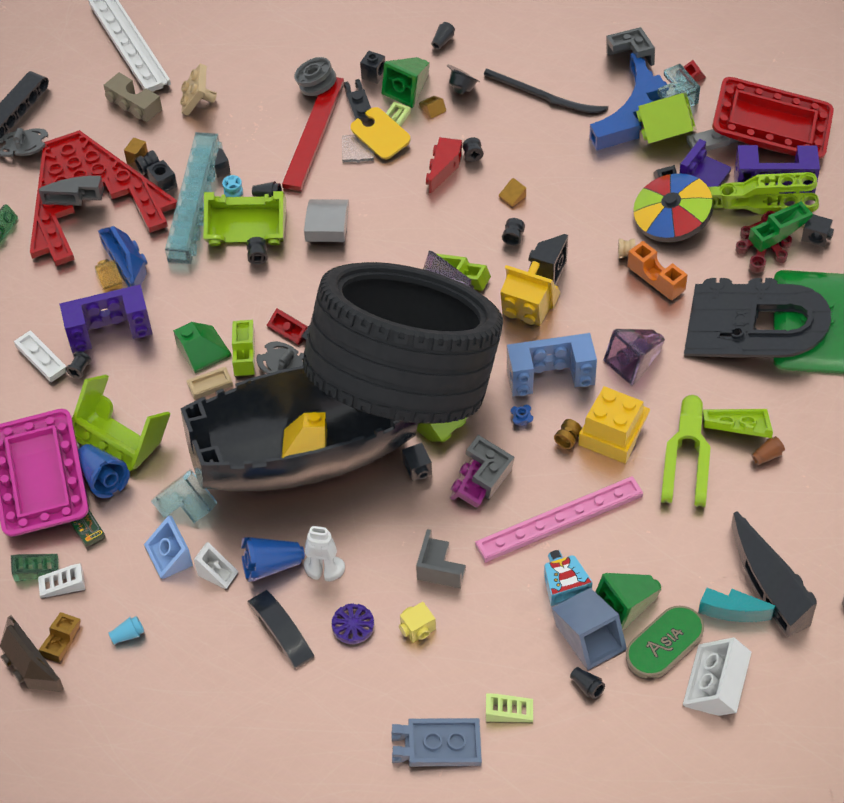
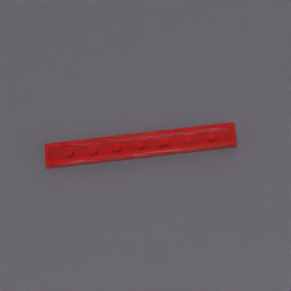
(312, 137)

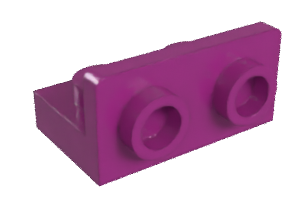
(465, 487)

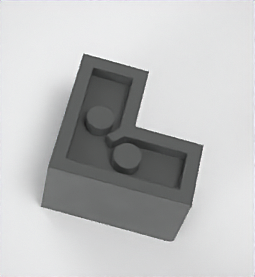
(631, 40)
(495, 464)
(432, 564)

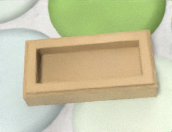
(209, 383)

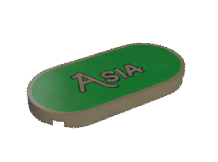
(665, 642)

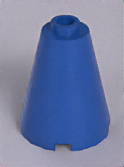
(103, 471)
(269, 557)

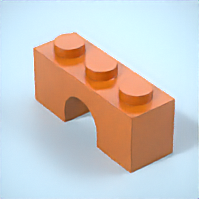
(644, 262)

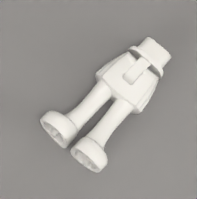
(321, 548)

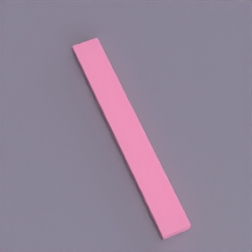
(558, 519)

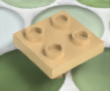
(195, 89)

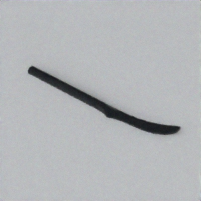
(542, 94)

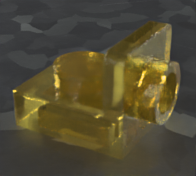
(108, 273)

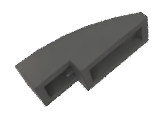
(72, 191)

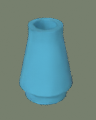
(128, 630)

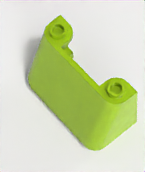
(243, 218)

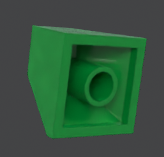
(200, 345)

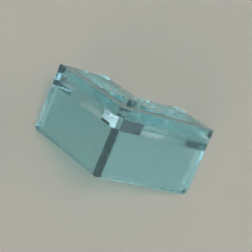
(680, 83)
(188, 495)

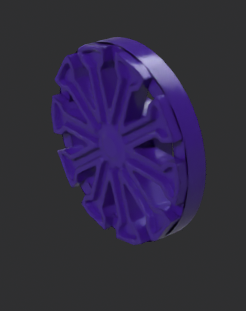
(353, 623)

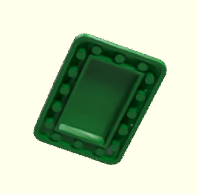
(829, 353)

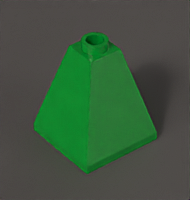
(405, 79)
(628, 594)

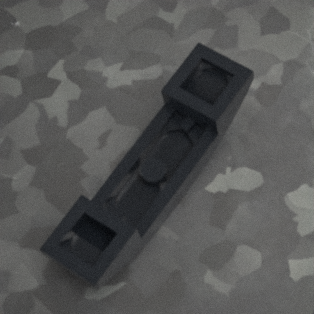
(282, 628)

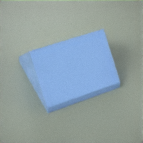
(168, 549)

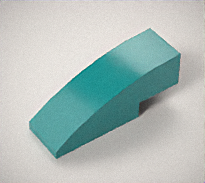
(735, 607)

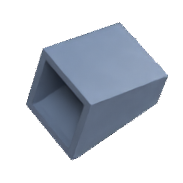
(590, 627)

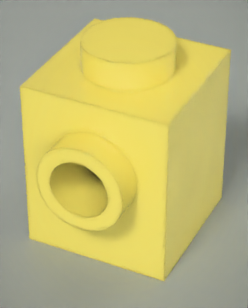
(417, 622)

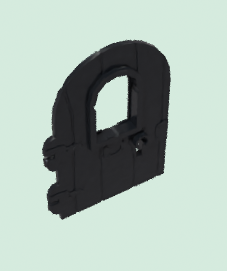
(732, 310)

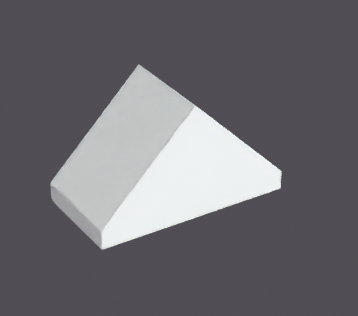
(214, 567)

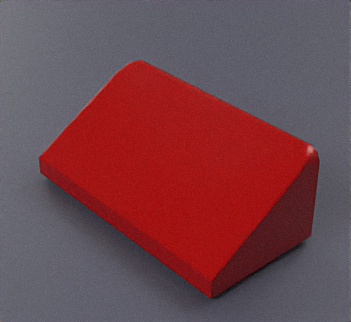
(287, 326)

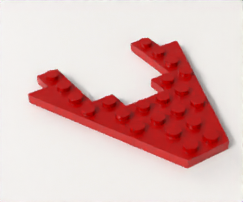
(81, 156)

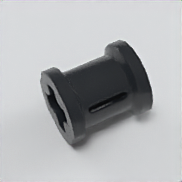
(78, 364)

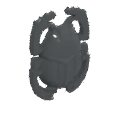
(24, 142)
(279, 358)

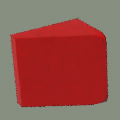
(694, 70)

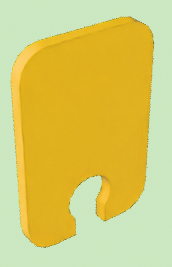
(384, 137)

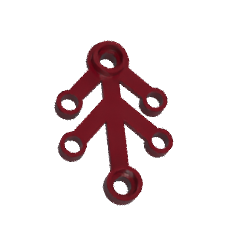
(758, 262)

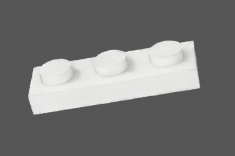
(40, 356)

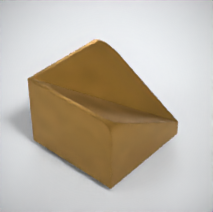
(134, 149)

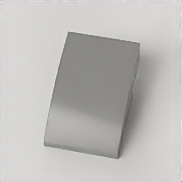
(326, 220)

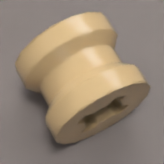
(624, 247)

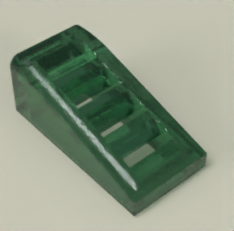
(32, 559)

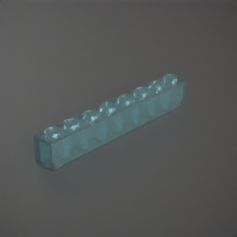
(190, 205)

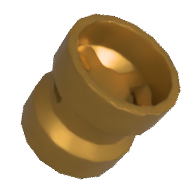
(569, 432)

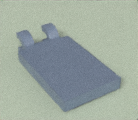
(438, 742)

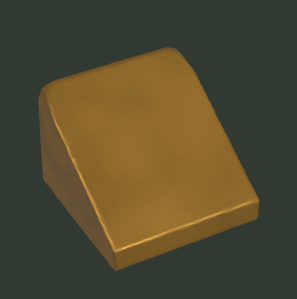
(433, 106)
(513, 192)

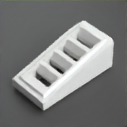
(63, 588)

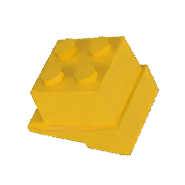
(528, 295)
(613, 424)

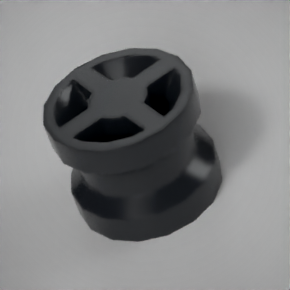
(472, 149)

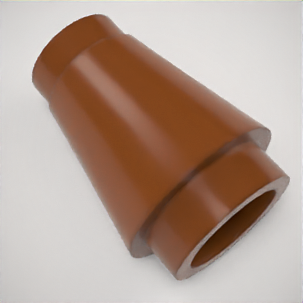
(768, 450)

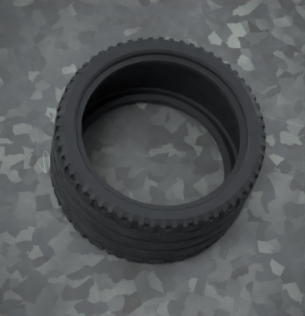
(402, 342)

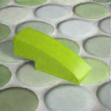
(477, 273)
(243, 347)

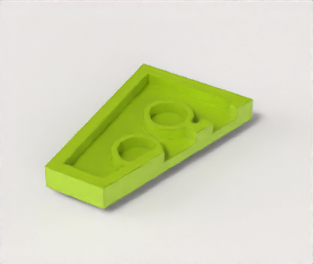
(742, 421)

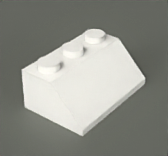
(717, 677)

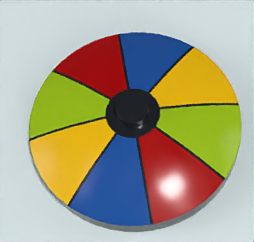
(673, 207)

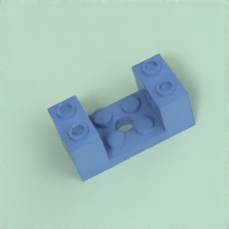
(565, 352)

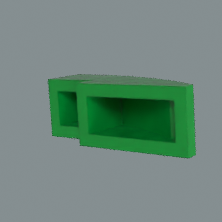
(779, 226)

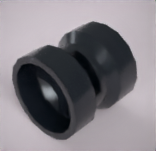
(146, 161)
(513, 231)
(256, 250)

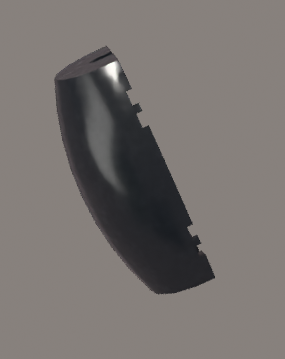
(240, 435)

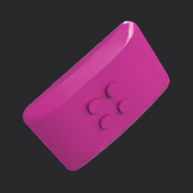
(40, 473)

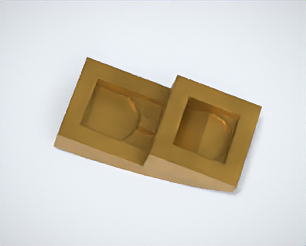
(60, 637)

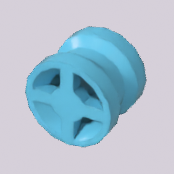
(232, 186)

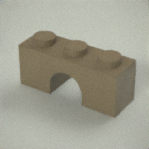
(141, 105)

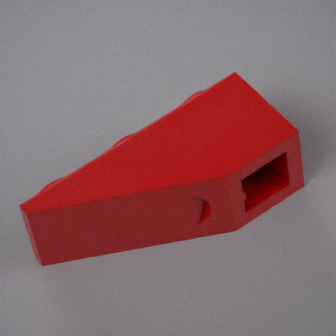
(446, 160)

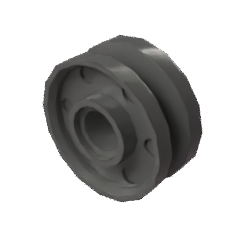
(315, 76)

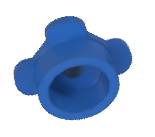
(521, 420)

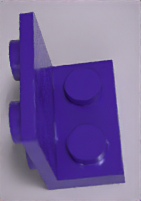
(703, 167)

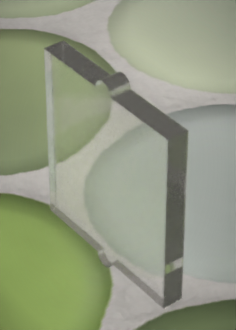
(355, 150)

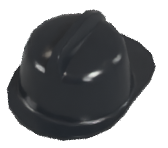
(461, 80)

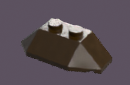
(26, 659)

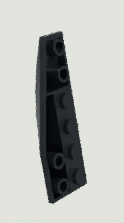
(773, 579)

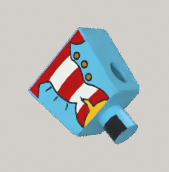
(564, 577)

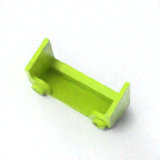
(96, 427)

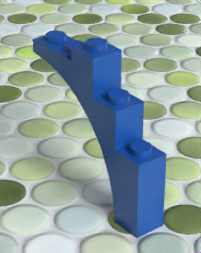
(624, 123)

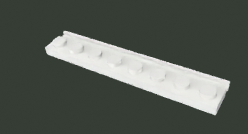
(130, 44)

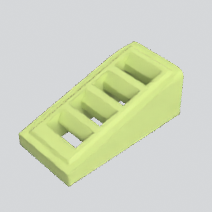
(501, 716)

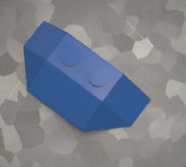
(125, 254)

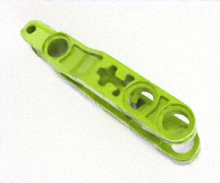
(751, 193)
(689, 428)

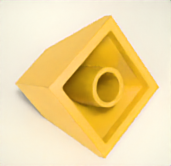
(305, 434)

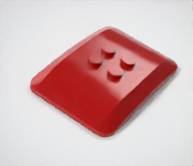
(771, 117)

